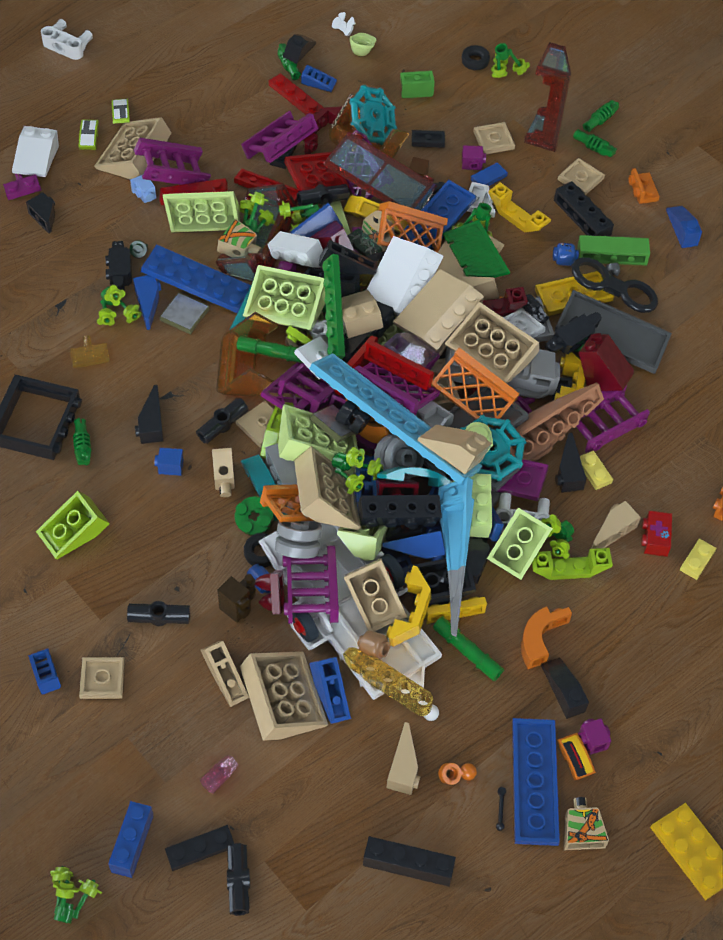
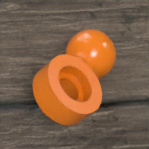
(467, 772)

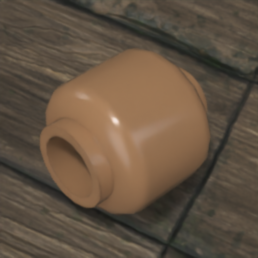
(374, 644)

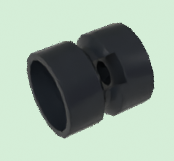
(348, 413)

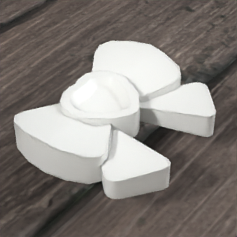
(339, 23)

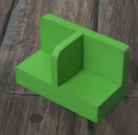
(417, 84)

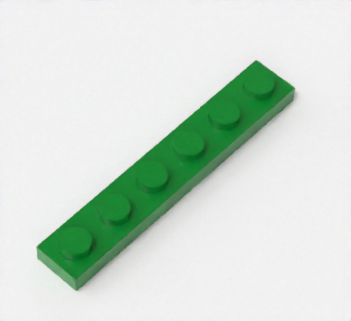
(333, 306)

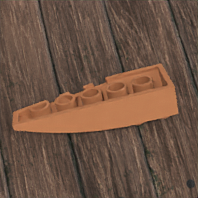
(555, 419)

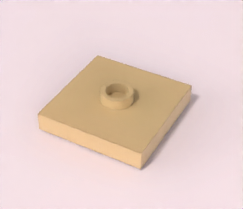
(494, 138)
(582, 175)
(255, 422)
(102, 678)

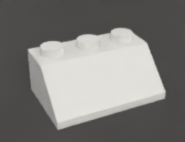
(296, 249)

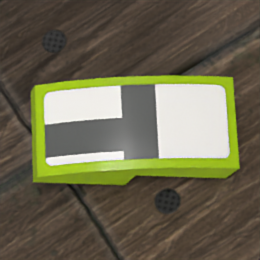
(120, 111)
(88, 134)

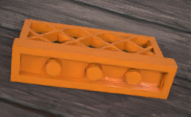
(410, 215)
(481, 374)
(280, 497)

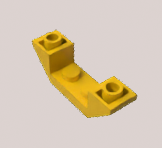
(363, 207)
(513, 213)
(571, 367)
(404, 630)

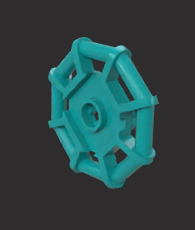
(384, 114)
(502, 448)

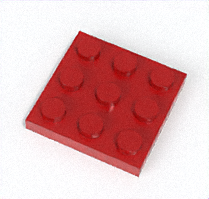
(309, 171)

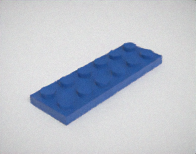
(449, 203)
(196, 278)
(535, 782)

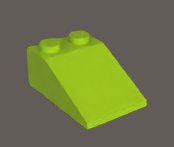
(72, 525)

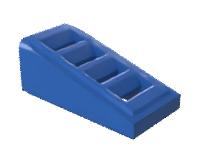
(313, 77)
(49, 682)

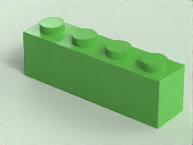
(615, 249)

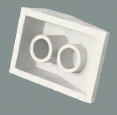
(35, 151)

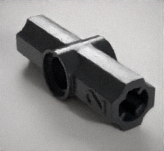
(323, 195)
(215, 426)
(146, 613)
(238, 879)

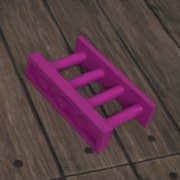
(279, 136)
(174, 152)
(317, 401)
(637, 420)
(329, 591)

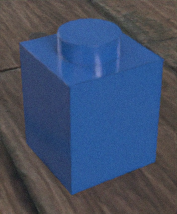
(169, 461)

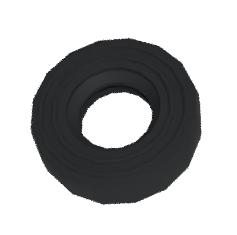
(475, 64)
(249, 553)

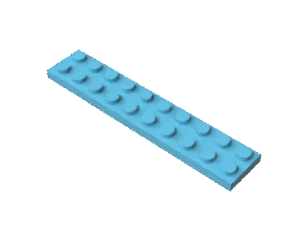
(383, 409)

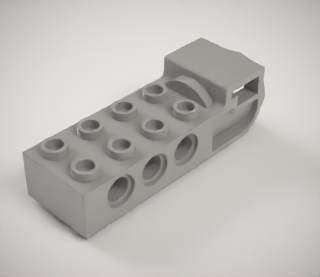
(534, 381)

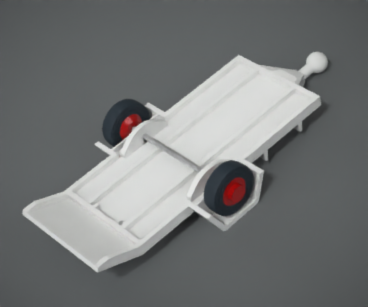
(407, 657)

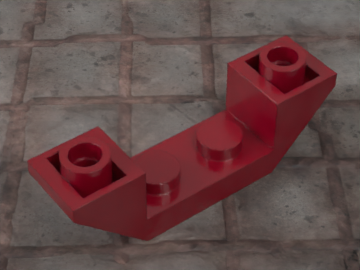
(324, 116)
(511, 302)

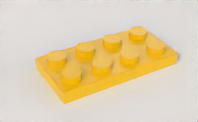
(557, 293)
(692, 849)

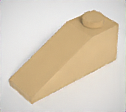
(618, 523)
(225, 672)
(404, 768)

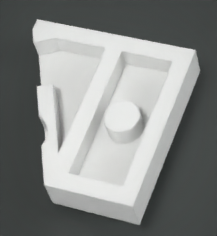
(482, 196)

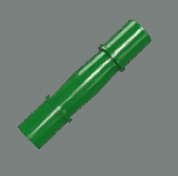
(267, 348)
(469, 649)

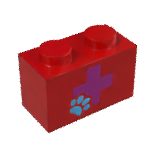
(657, 533)

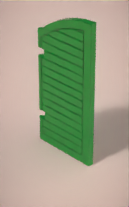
(476, 251)

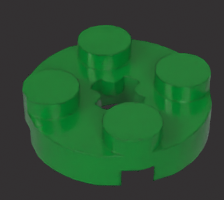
(244, 511)

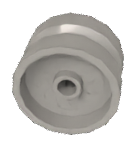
(397, 454)
(298, 539)

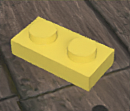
(595, 470)
(698, 559)

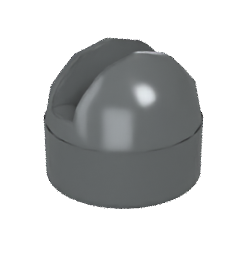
(613, 269)

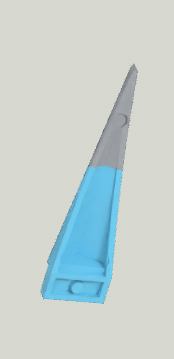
(456, 521)

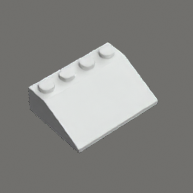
(403, 273)

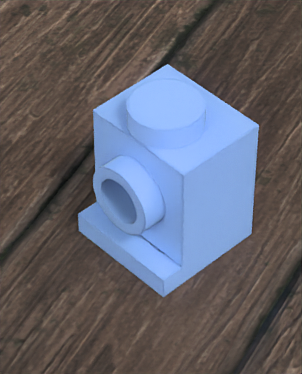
(143, 189)

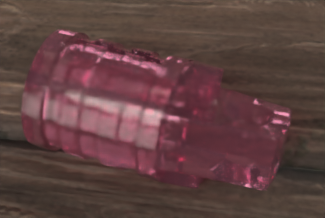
(219, 774)

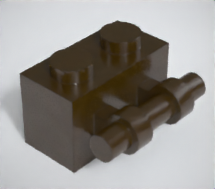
(235, 597)

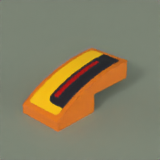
(576, 756)

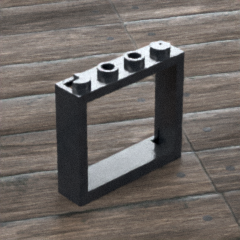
(45, 389)

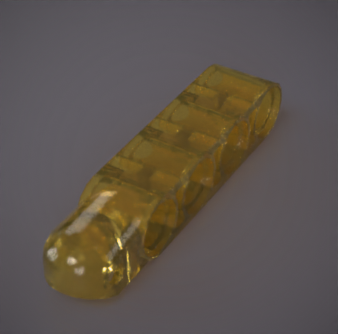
(393, 688)

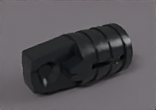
(537, 310)

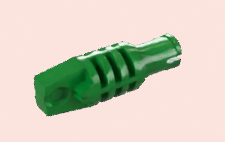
(288, 65)
(601, 115)
(595, 143)
(81, 442)

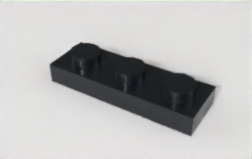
(199, 848)

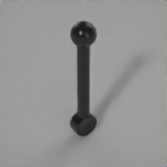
(501, 792)

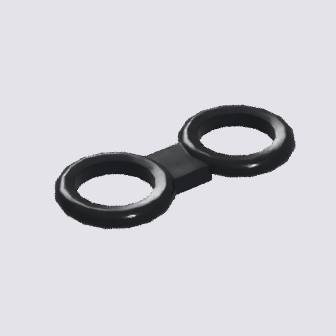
(614, 285)

